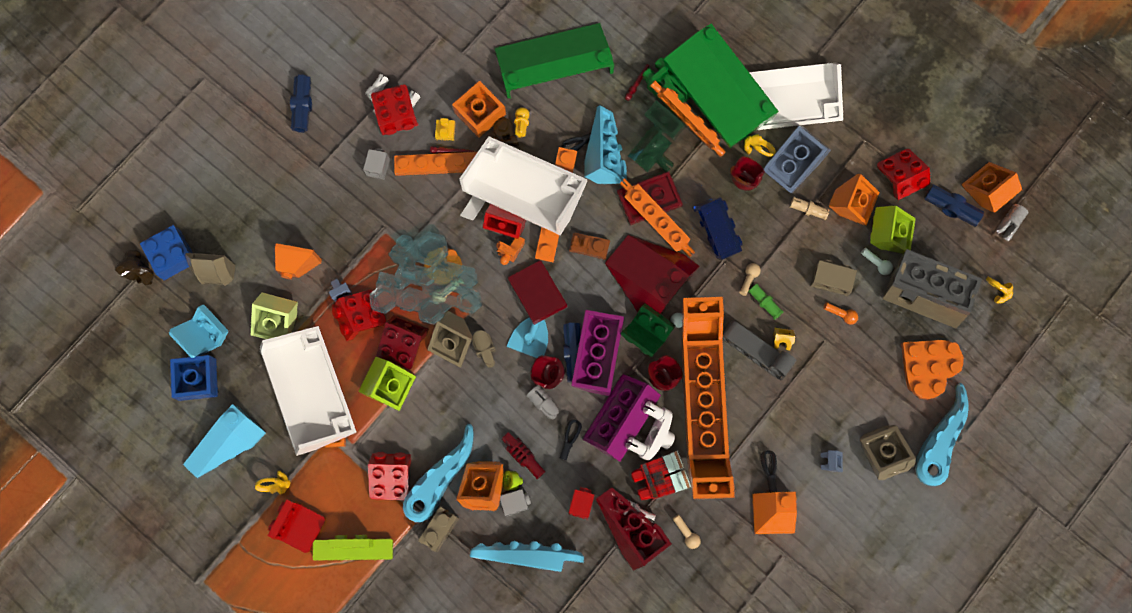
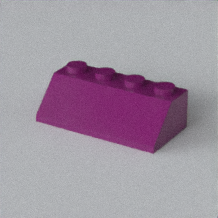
(597, 352)
(621, 417)

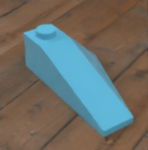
(603, 156)
(226, 439)

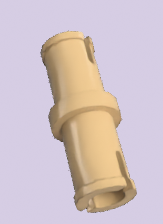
(809, 208)

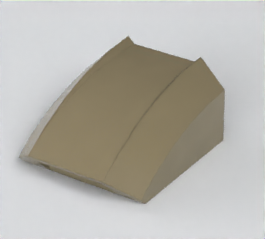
(211, 268)
(887, 452)

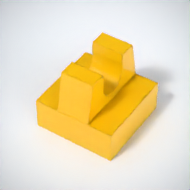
(445, 129)
(783, 335)

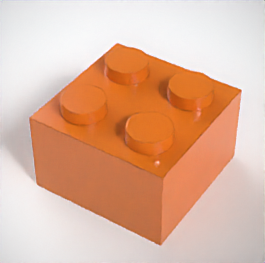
(479, 109)

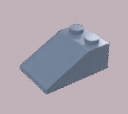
(796, 159)

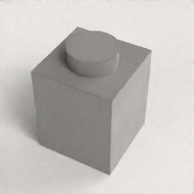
(376, 163)
(515, 502)

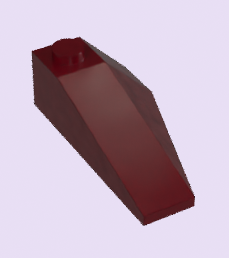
(634, 533)

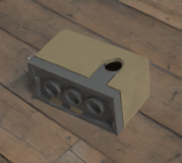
(932, 289)

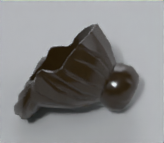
(134, 269)

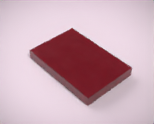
(660, 189)
(537, 292)

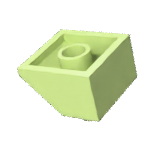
(272, 316)

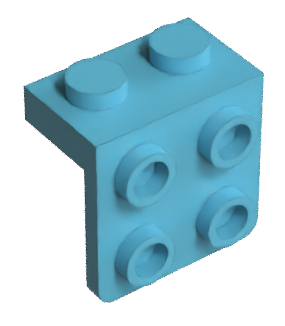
(200, 333)

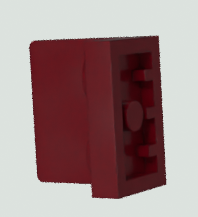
(401, 341)

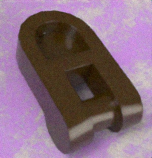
(503, 129)

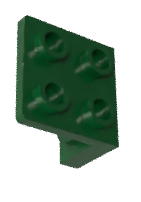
(648, 330)

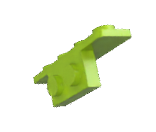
(353, 549)

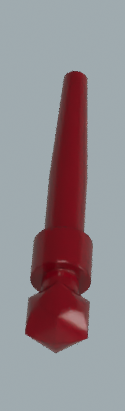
(633, 89)
(441, 150)

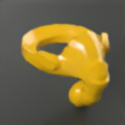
(755, 141)
(1006, 289)
(279, 486)

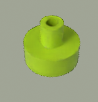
(511, 481)

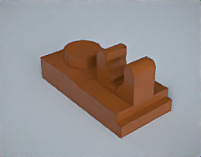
(589, 246)

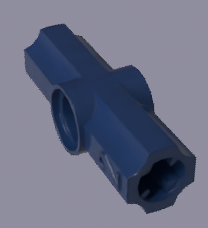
(301, 103)
(954, 205)
(572, 340)

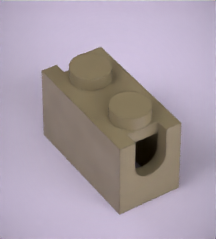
(833, 277)
(438, 529)

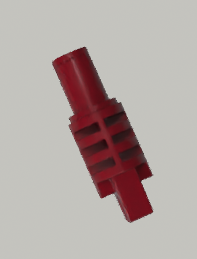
(522, 455)

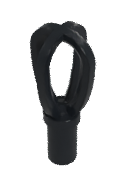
(583, 140)
(567, 445)
(770, 477)

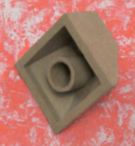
(451, 339)

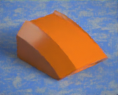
(481, 485)

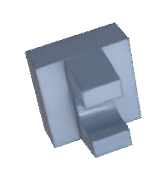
(339, 290)
(835, 461)

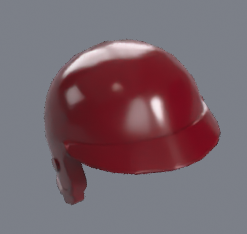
(746, 174)
(547, 371)
(665, 373)

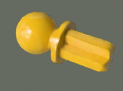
(521, 121)

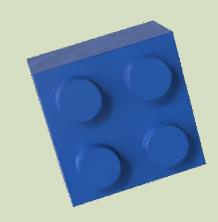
(167, 252)
(193, 378)

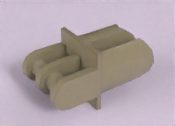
(484, 347)

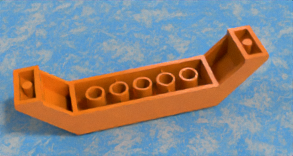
(705, 398)

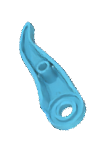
(941, 441)
(436, 480)
(530, 555)

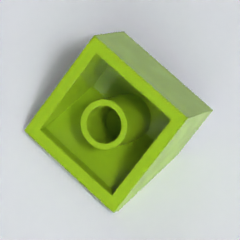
(892, 229)
(387, 383)

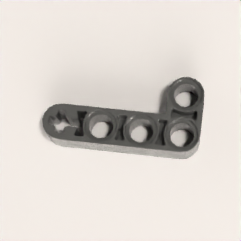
(758, 351)

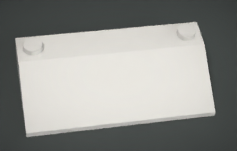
(803, 94)
(523, 185)
(307, 389)

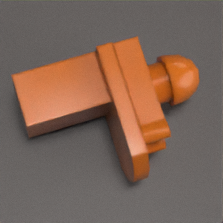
(509, 252)

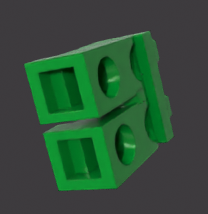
(665, 79)

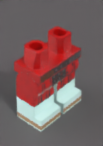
(654, 477)

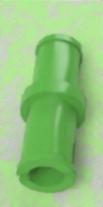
(766, 301)

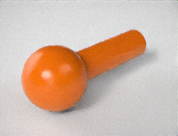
(849, 316)

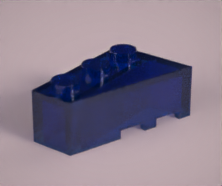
(719, 227)

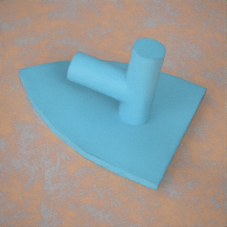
(530, 338)

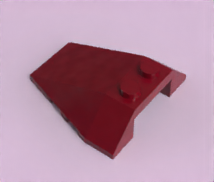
(649, 272)

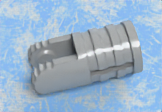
(1012, 220)
(543, 402)

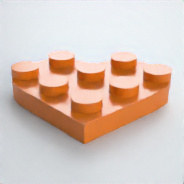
(930, 365)

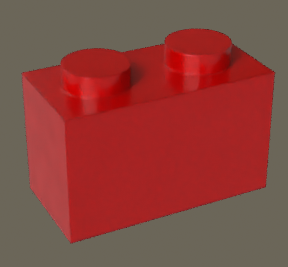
(503, 222)
(581, 503)

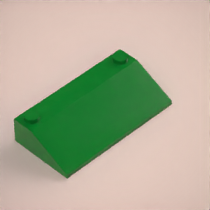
(554, 57)
(720, 85)

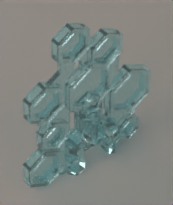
(435, 281)

